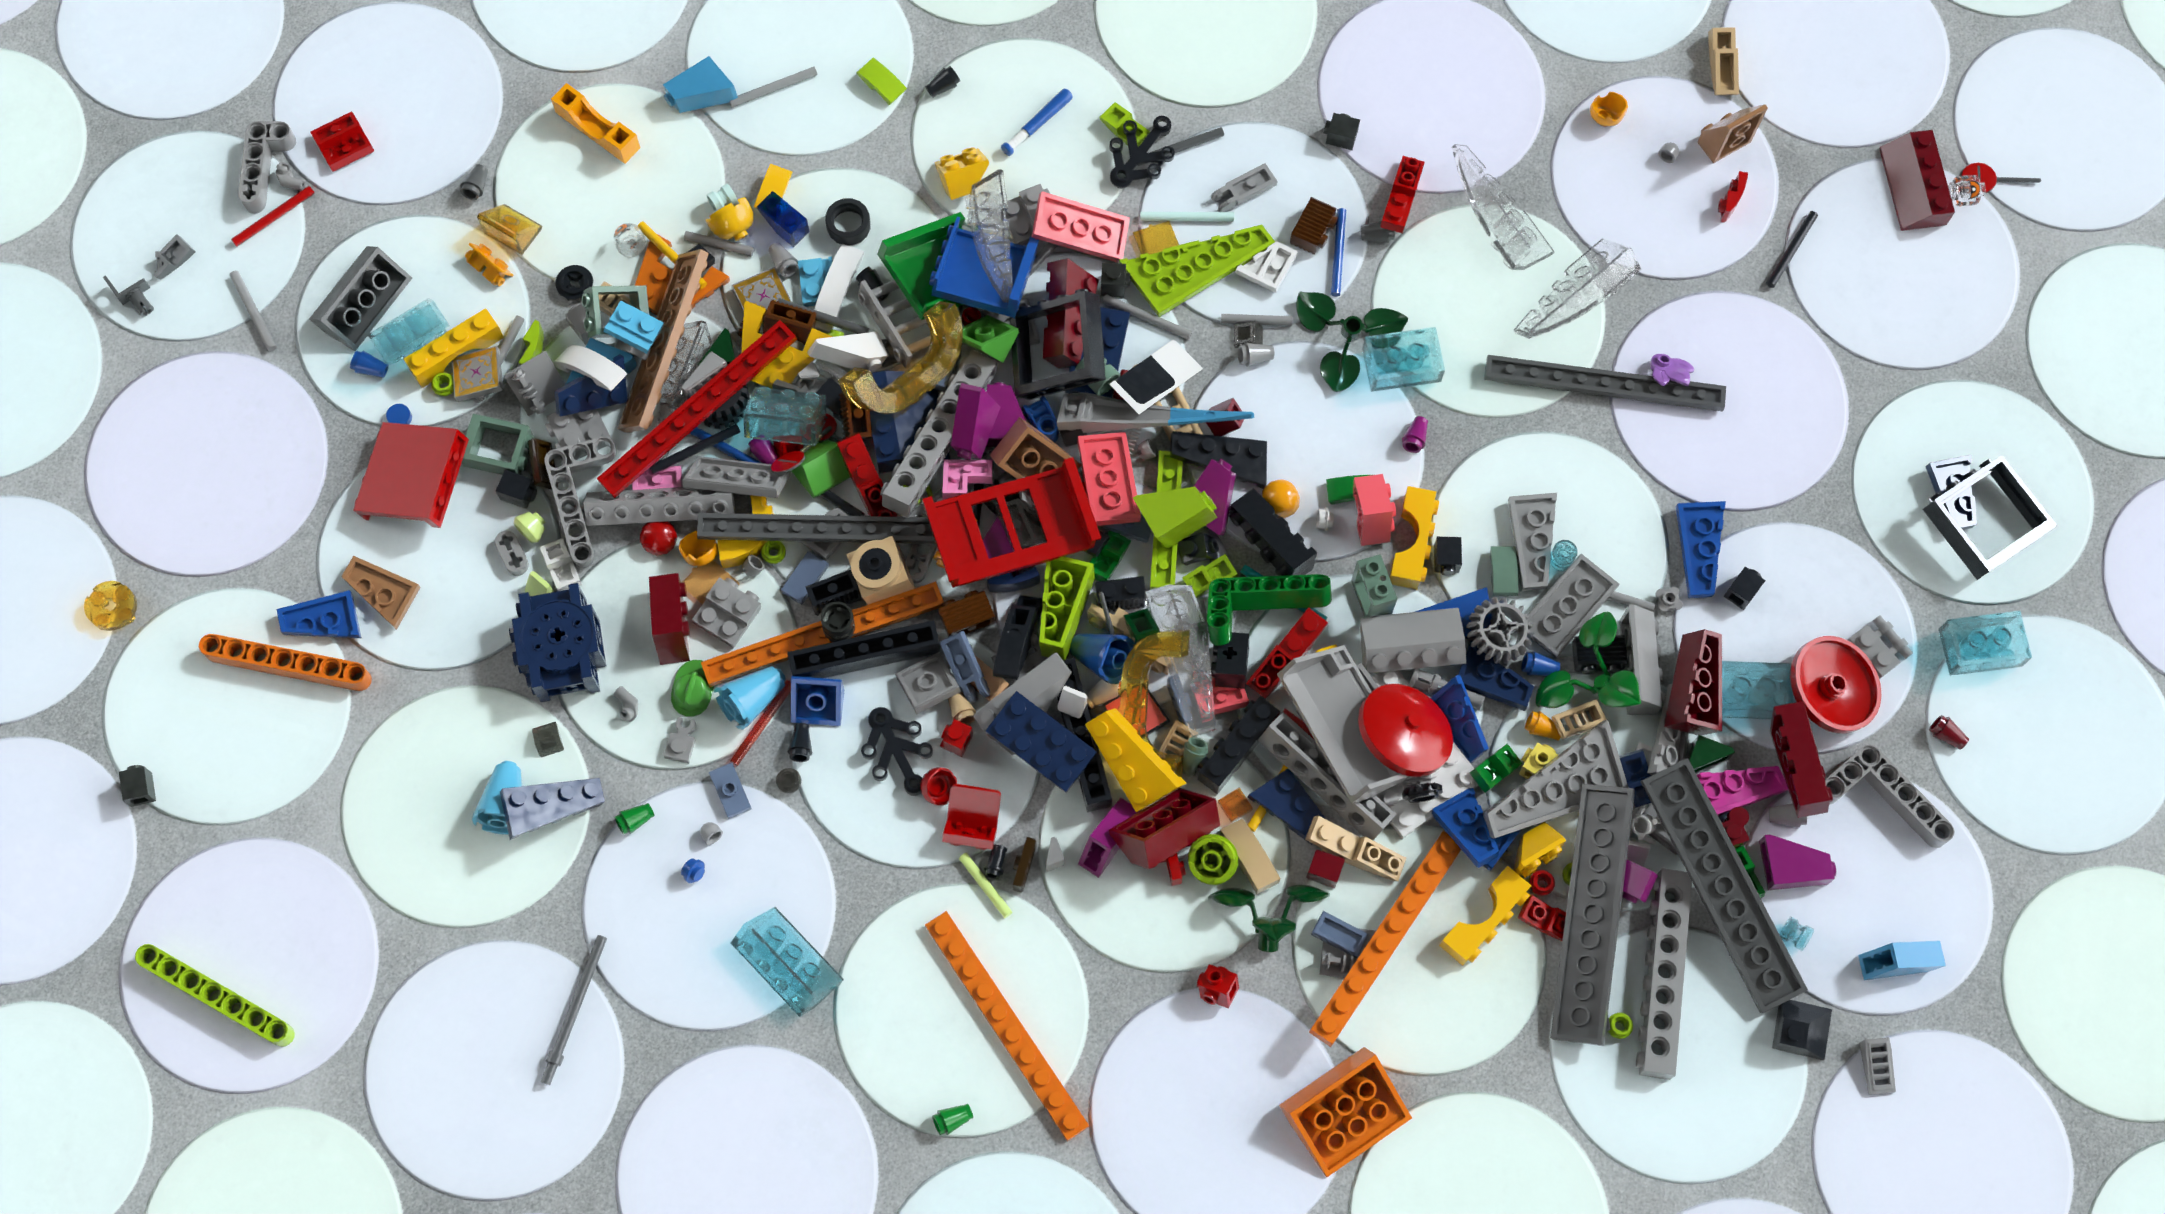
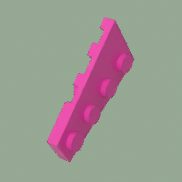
(1742, 787)

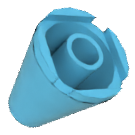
(749, 695)
(489, 808)

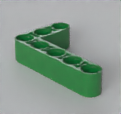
(1261, 594)

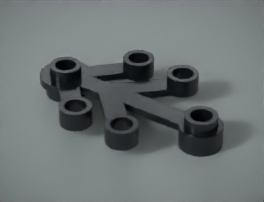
(1139, 154)
(895, 746)

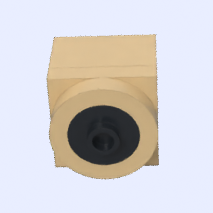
(880, 570)

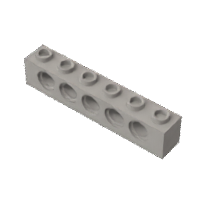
(654, 505)
(1307, 762)

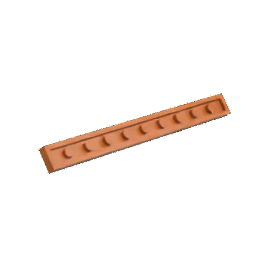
(775, 649)
(1385, 940)
(1007, 1026)

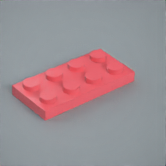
(1080, 227)
(1109, 478)

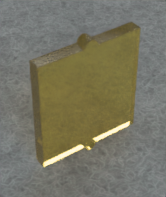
(1155, 238)

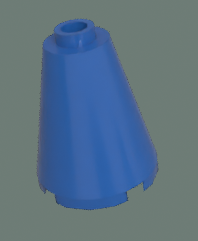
(1102, 654)

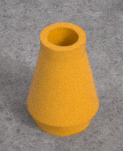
(1541, 725)

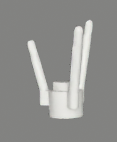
(1644, 825)

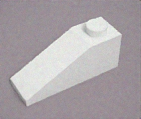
(851, 351)

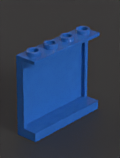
(965, 281)

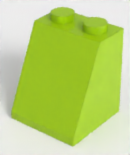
(1176, 513)

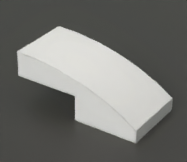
(560, 564)

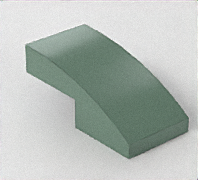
(1504, 571)

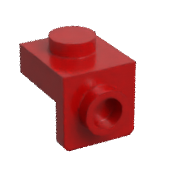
(1175, 869)

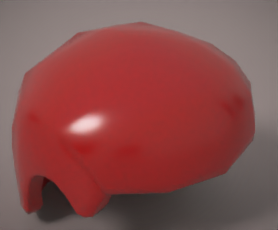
(658, 537)
(937, 784)

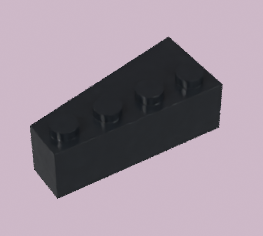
(1272, 535)

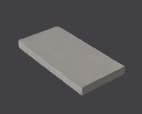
(735, 477)
(1570, 604)

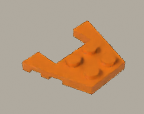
(657, 277)

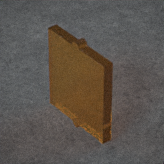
(703, 579)

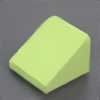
(537, 585)

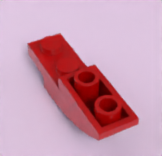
(1402, 194)
(864, 475)
(1294, 645)

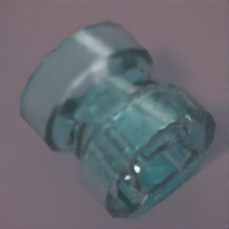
(1560, 559)
(1790, 931)

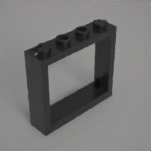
(1091, 338)
(2017, 493)

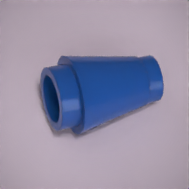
(367, 364)
(1538, 665)

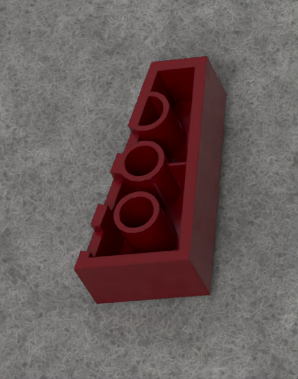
(1064, 335)
(1697, 685)
(1800, 759)

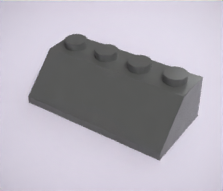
(361, 297)

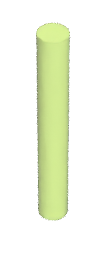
(985, 885)

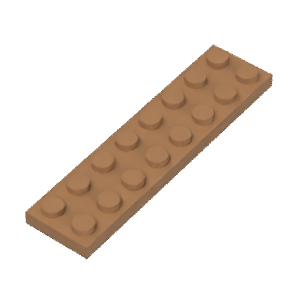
(654, 370)

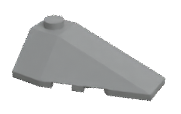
(1038, 686)

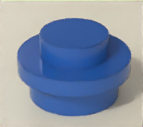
(693, 870)

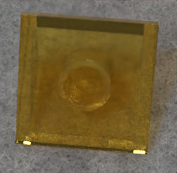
(509, 227)

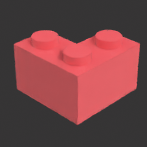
(1374, 509)

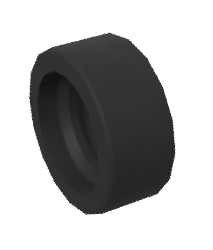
(847, 205)

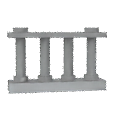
(900, 350)

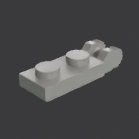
(1245, 187)

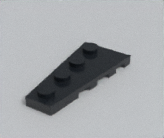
(1245, 455)

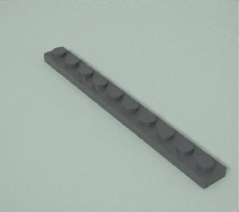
(1603, 383)
(813, 528)

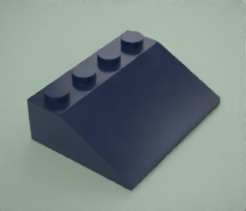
(897, 430)

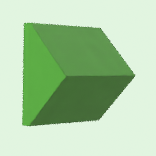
(990, 337)
(821, 468)

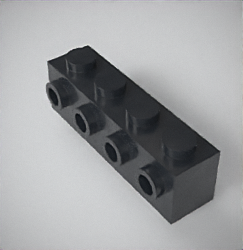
(1238, 745)

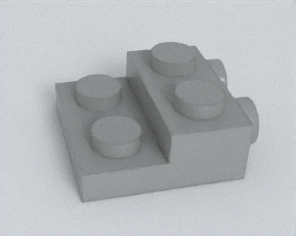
(1022, 213)
(576, 428)
(727, 611)

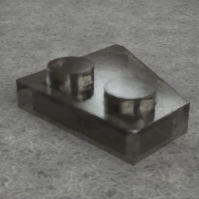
(1025, 523)

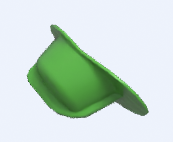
(691, 690)

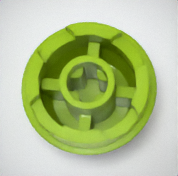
(1213, 859)

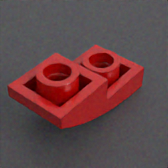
(1733, 196)
(1543, 917)

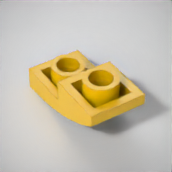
(774, 180)

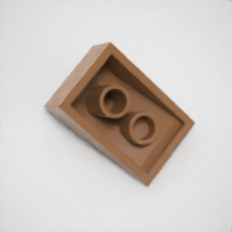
(1731, 132)
(1028, 451)

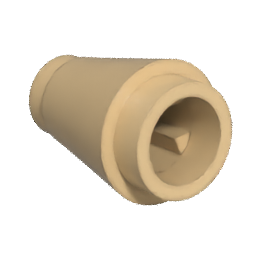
(961, 709)

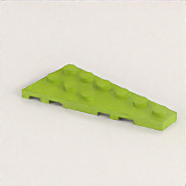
(1189, 268)

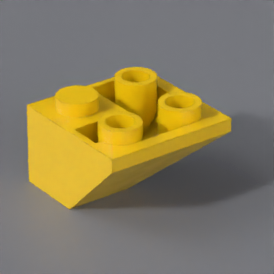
(961, 171)
(1537, 846)

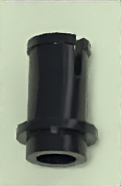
(995, 862)

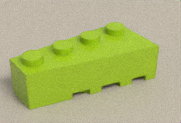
(1064, 599)

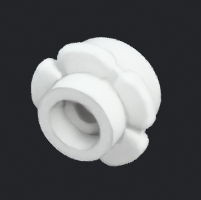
(1324, 519)

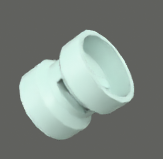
(722, 197)

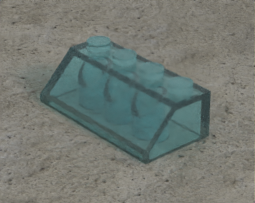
(786, 961)

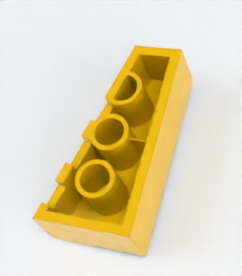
(1132, 760)

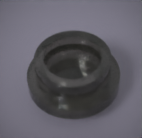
(788, 780)

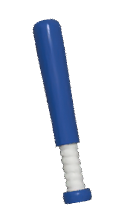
(1038, 120)

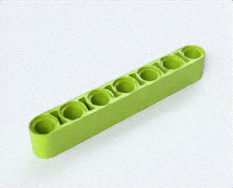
(206, 987)

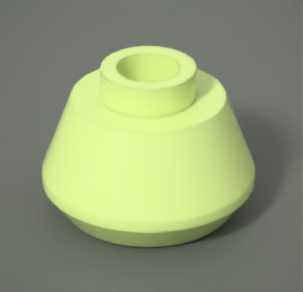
(530, 526)

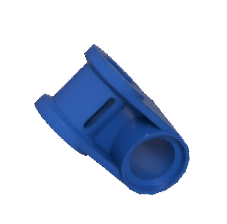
(1041, 417)

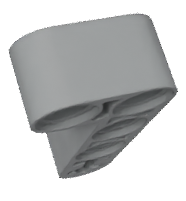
(263, 146)

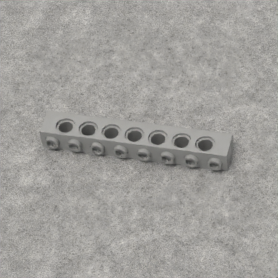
(904, 499)
(1649, 1063)

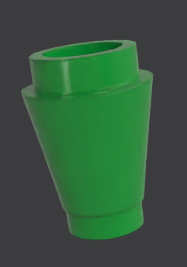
(633, 818)
(951, 1118)

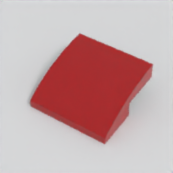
(342, 141)

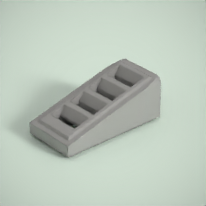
(702, 374)
(1887, 1065)

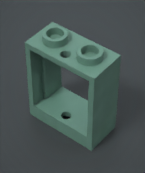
(590, 302)
(475, 435)
(1373, 594)

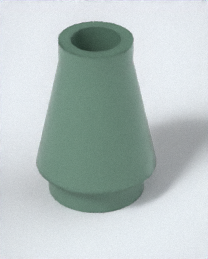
(1194, 752)

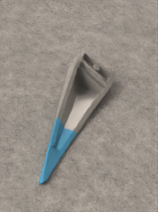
(1103, 413)

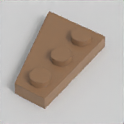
(382, 589)

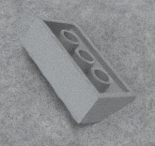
(1412, 640)
(1643, 656)

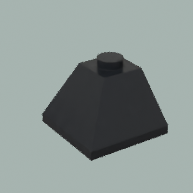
(1802, 1029)

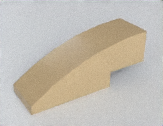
(1724, 60)
(1251, 856)

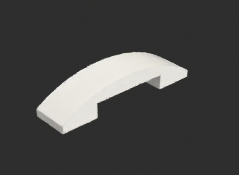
(837, 283)
(591, 364)

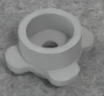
(1664, 604)

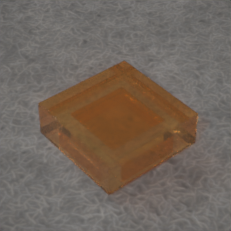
(1235, 805)

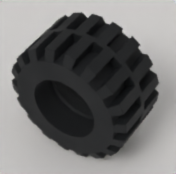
(729, 410)

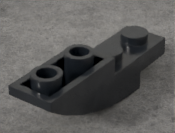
(1016, 637)

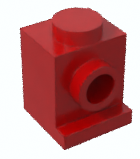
(956, 737)

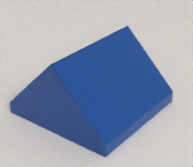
(816, 700)

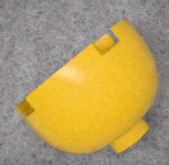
(732, 220)

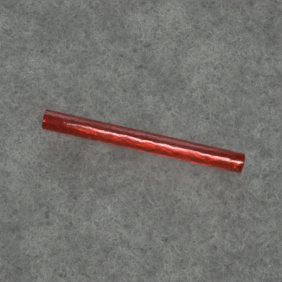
(761, 724)

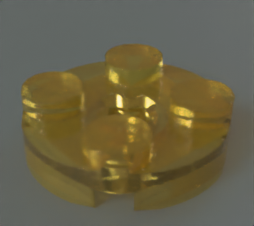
(118, 617)

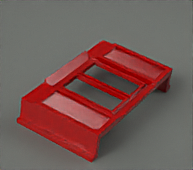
(1060, 509)

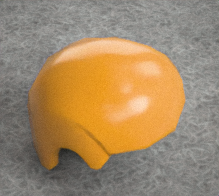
(1609, 109)
(1282, 497)
(698, 551)

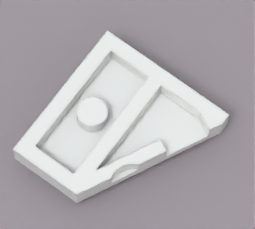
(1269, 267)

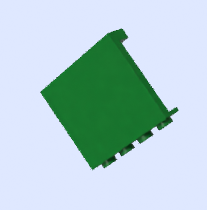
(913, 257)

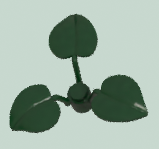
(1336, 368)
(1269, 929)

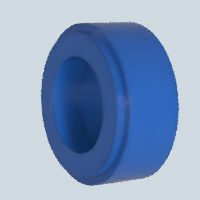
(399, 414)

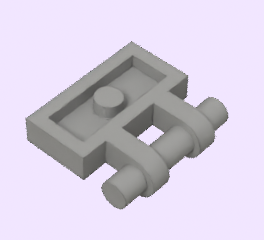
(1876, 650)

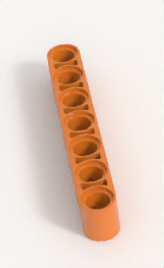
(293, 669)

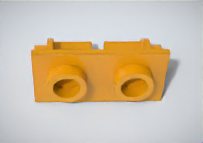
(481, 257)

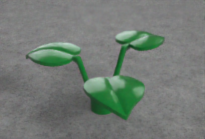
(1613, 691)

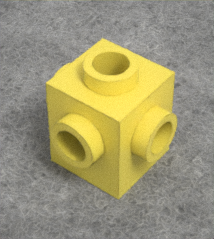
(1536, 759)

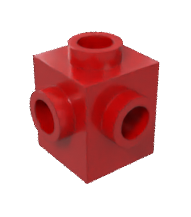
(1218, 986)

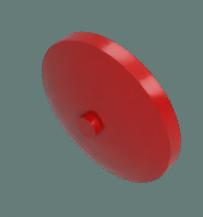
(1836, 684)
(1405, 730)

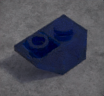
(784, 219)

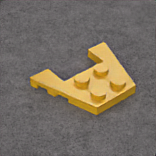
(789, 362)

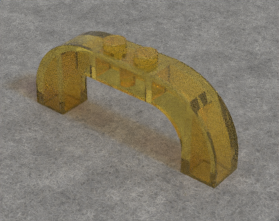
(922, 377)
(1135, 680)

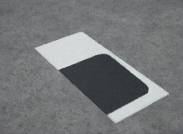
(1156, 376)

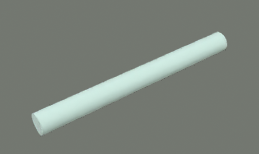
(1187, 216)

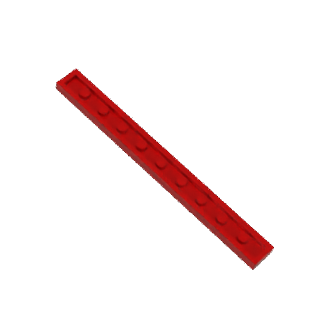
(697, 409)

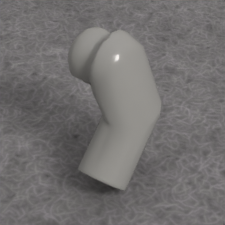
(286, 178)
(630, 704)

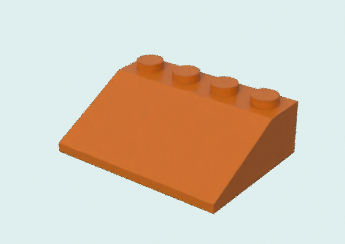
(1346, 1111)

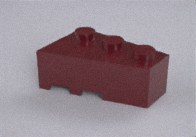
(668, 618)

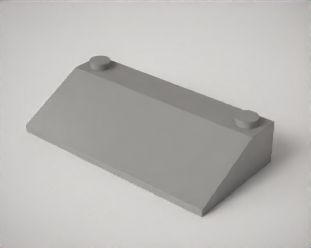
(1329, 697)

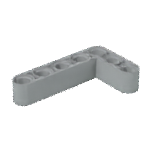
(569, 495)
(1889, 793)

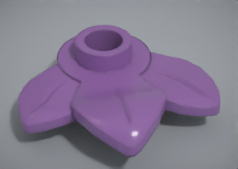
(1671, 369)

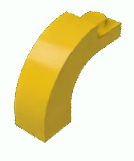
(735, 552)

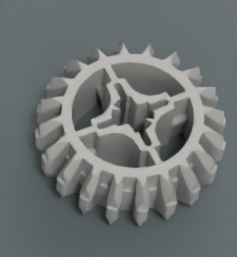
(1499, 610)

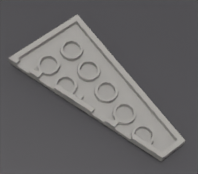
(1558, 785)

